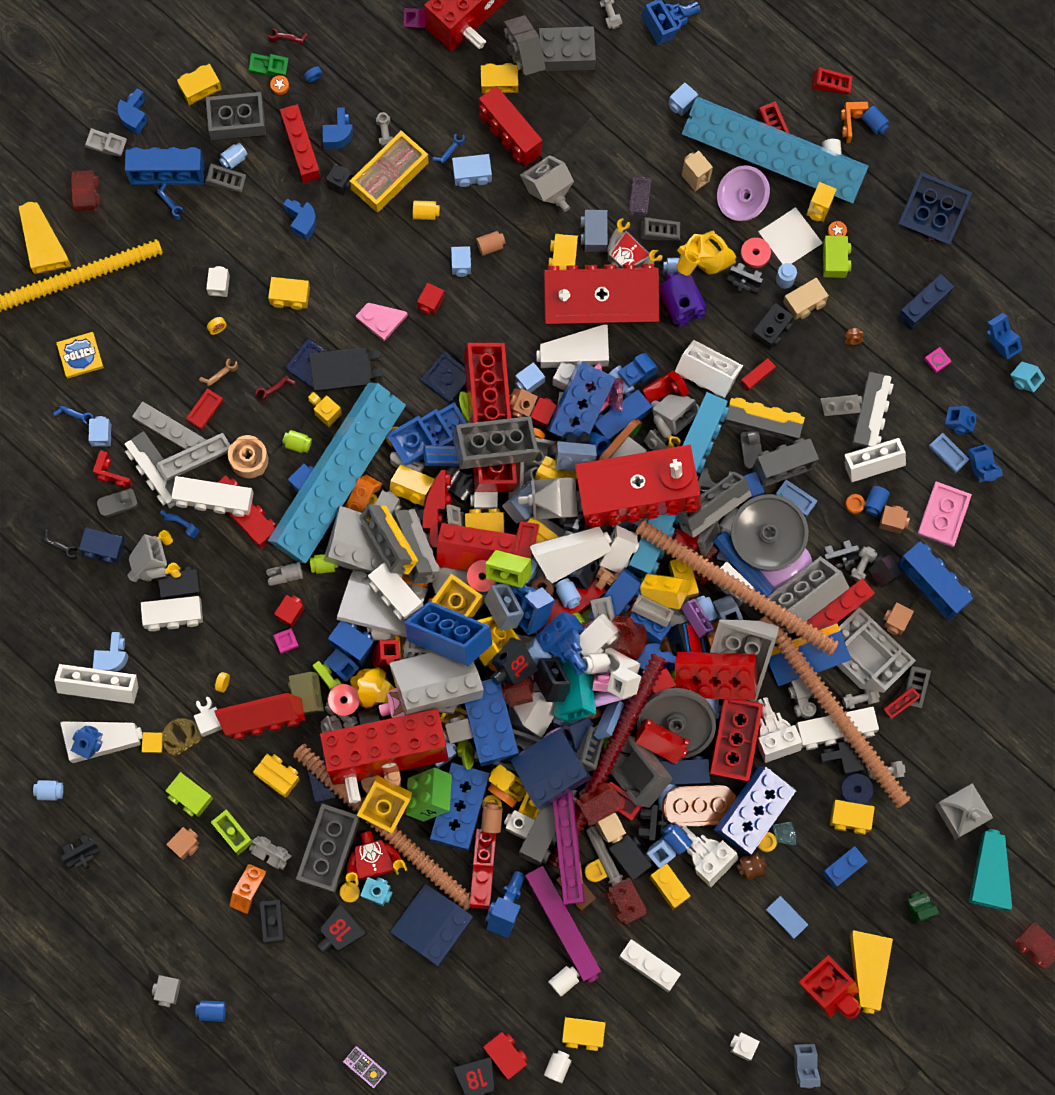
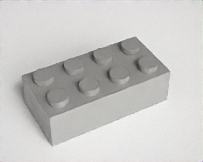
(810, 590)

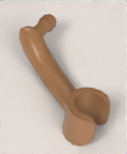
(217, 376)

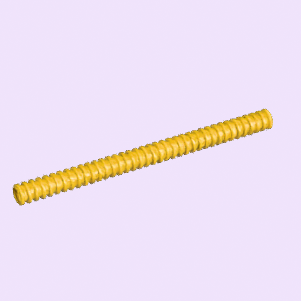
(80, 274)

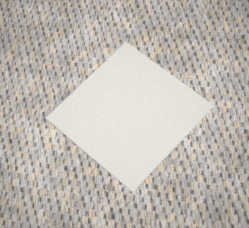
(790, 237)

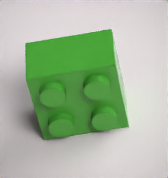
(429, 794)

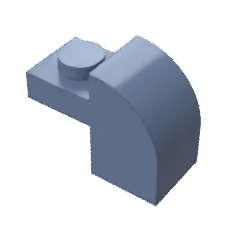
(806, 1065)

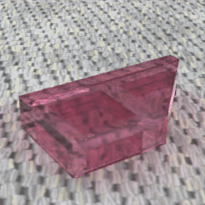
(615, 395)

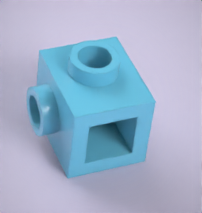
(1027, 377)
(376, 891)

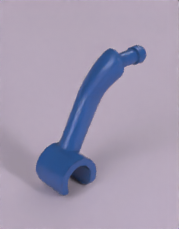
(450, 150)
(175, 209)
(74, 413)
(191, 529)

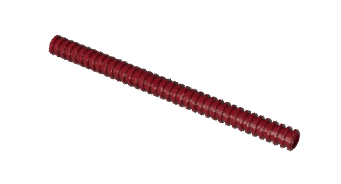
(619, 737)

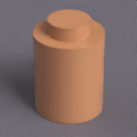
(490, 243)
(491, 818)

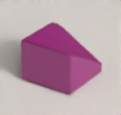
(414, 17)

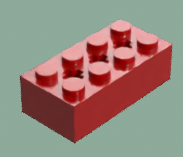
(510, 127)
(717, 674)
(746, 732)

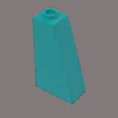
(580, 699)
(991, 873)

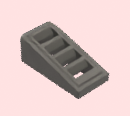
(226, 172)
(652, 235)
(706, 538)
(926, 672)
(590, 761)

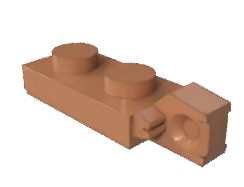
(606, 576)

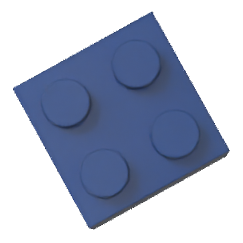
(352, 643)

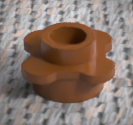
(854, 336)

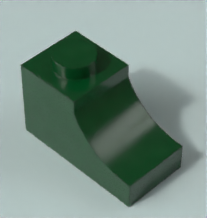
(920, 907)

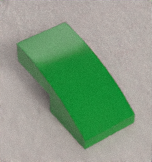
(268, 66)

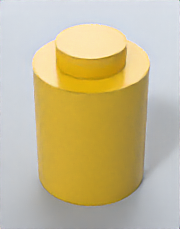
(425, 210)

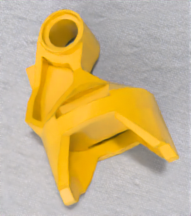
(704, 254)
(371, 686)

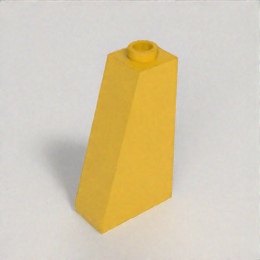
(42, 244)
(870, 968)

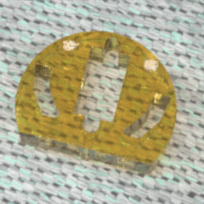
(169, 736)

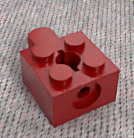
(831, 989)

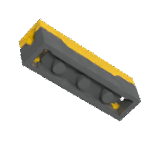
(765, 420)
(388, 539)

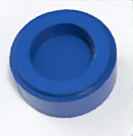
(313, 74)

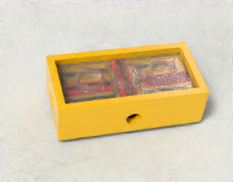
(389, 171)

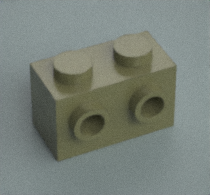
(308, 688)

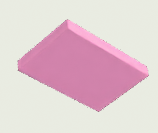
(944, 514)

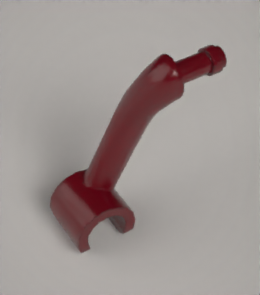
(286, 36)
(275, 387)

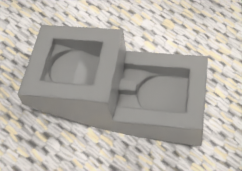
(105, 143)
(454, 515)

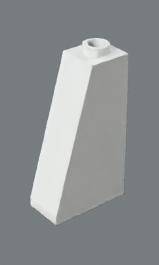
(585, 346)
(571, 552)
(115, 737)

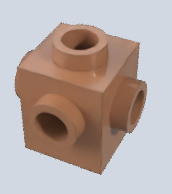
(522, 403)

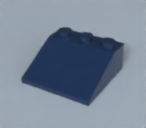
(935, 208)
(550, 769)
(432, 925)

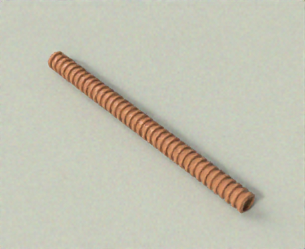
(737, 588)
(839, 716)
(396, 838)

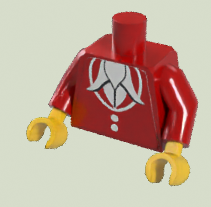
(372, 860)

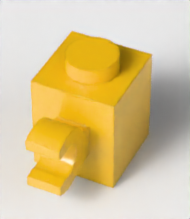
(325, 409)

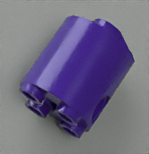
(680, 292)

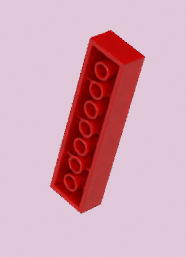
(489, 401)

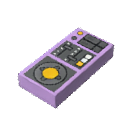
(365, 1067)

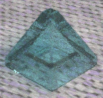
(785, 833)

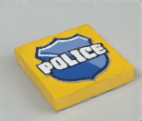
(80, 355)

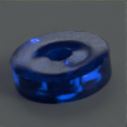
(860, 781)

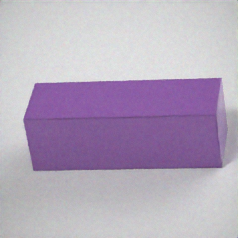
(697, 618)

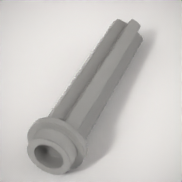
(604, 856)

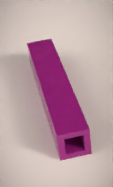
(563, 925)

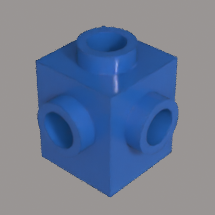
(960, 419)
(87, 741)

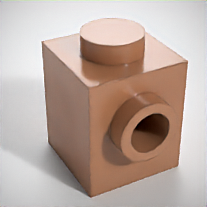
(894, 519)
(897, 619)
(184, 843)

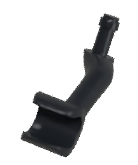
(67, 550)

